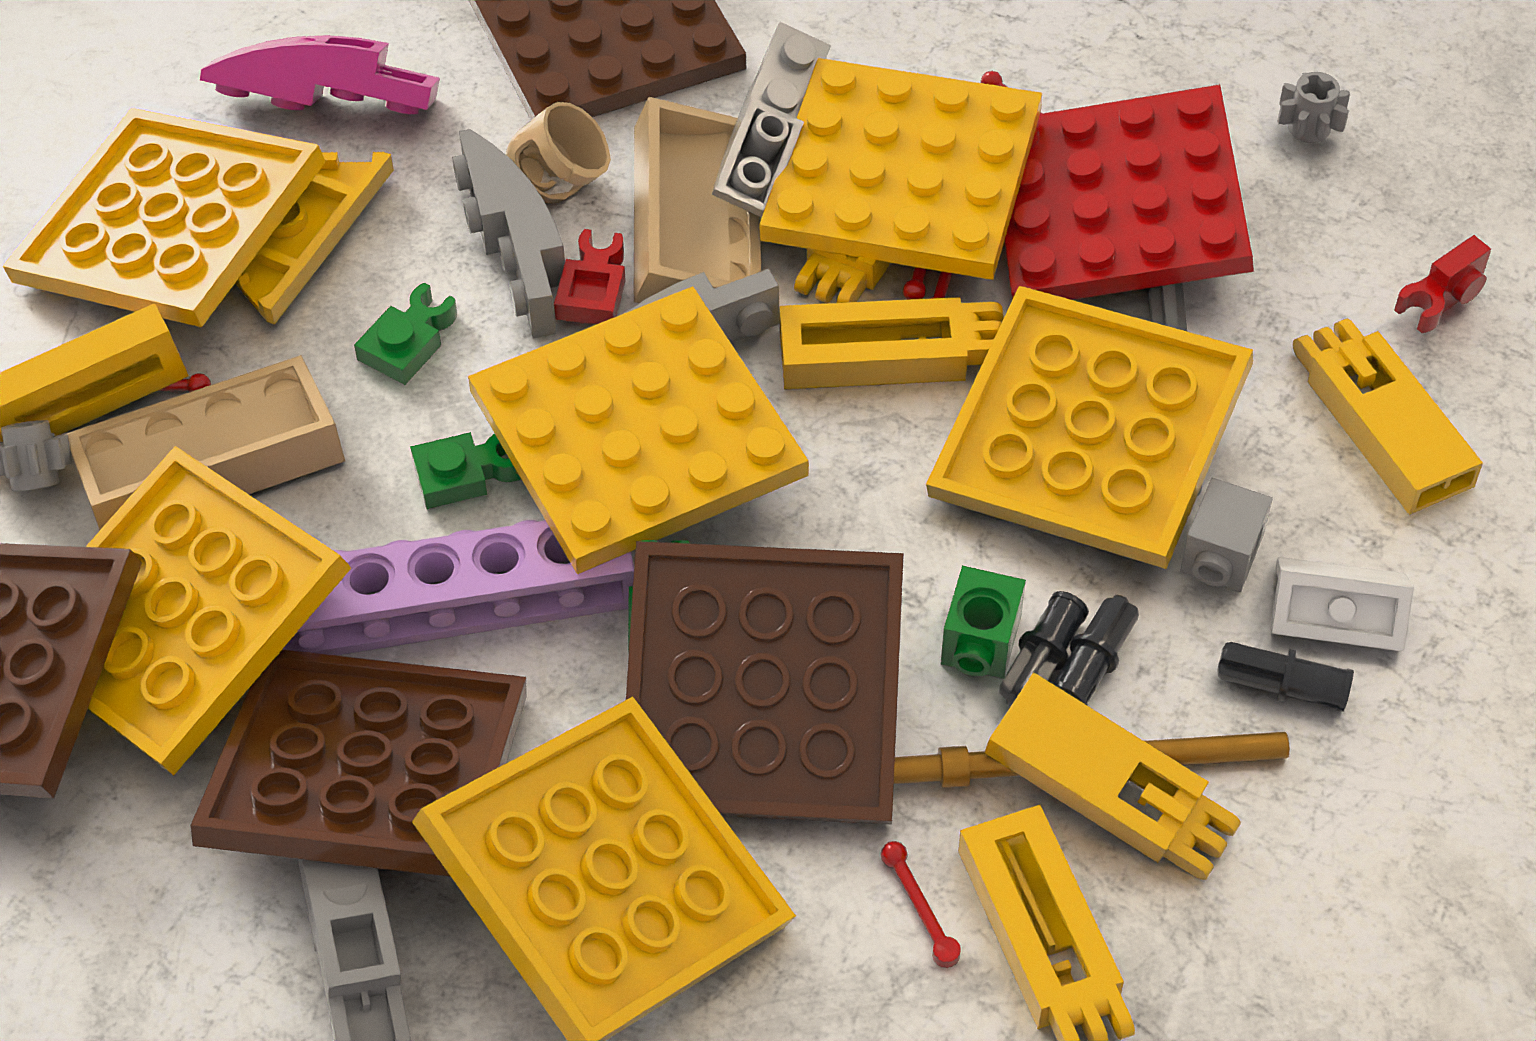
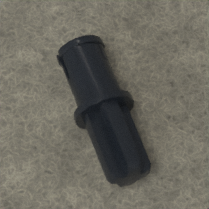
(1046, 645)
(1097, 648)
(1285, 675)

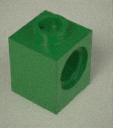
(986, 601)

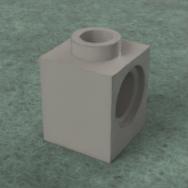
(1225, 535)

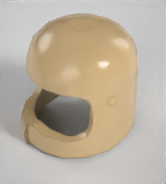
(566, 146)

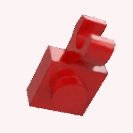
(1451, 280)

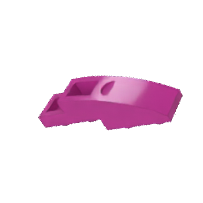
(300, 66)

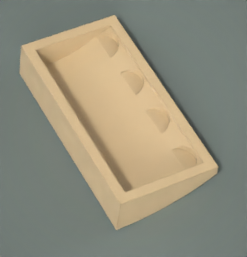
(676, 217)
(246, 429)

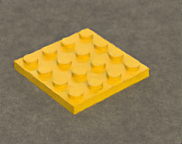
(903, 168)
(165, 215)
(1091, 425)
(637, 428)
(209, 606)
(603, 872)

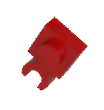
(593, 285)

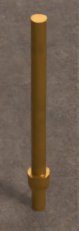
(956, 765)

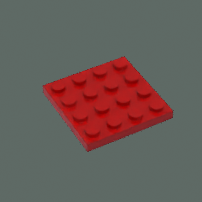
(1129, 198)

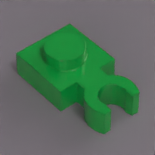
(406, 340)
(457, 469)

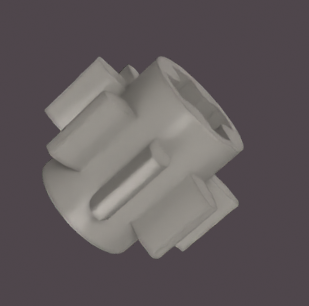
(1313, 107)
(32, 455)

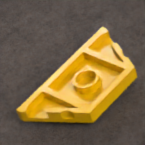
(311, 231)

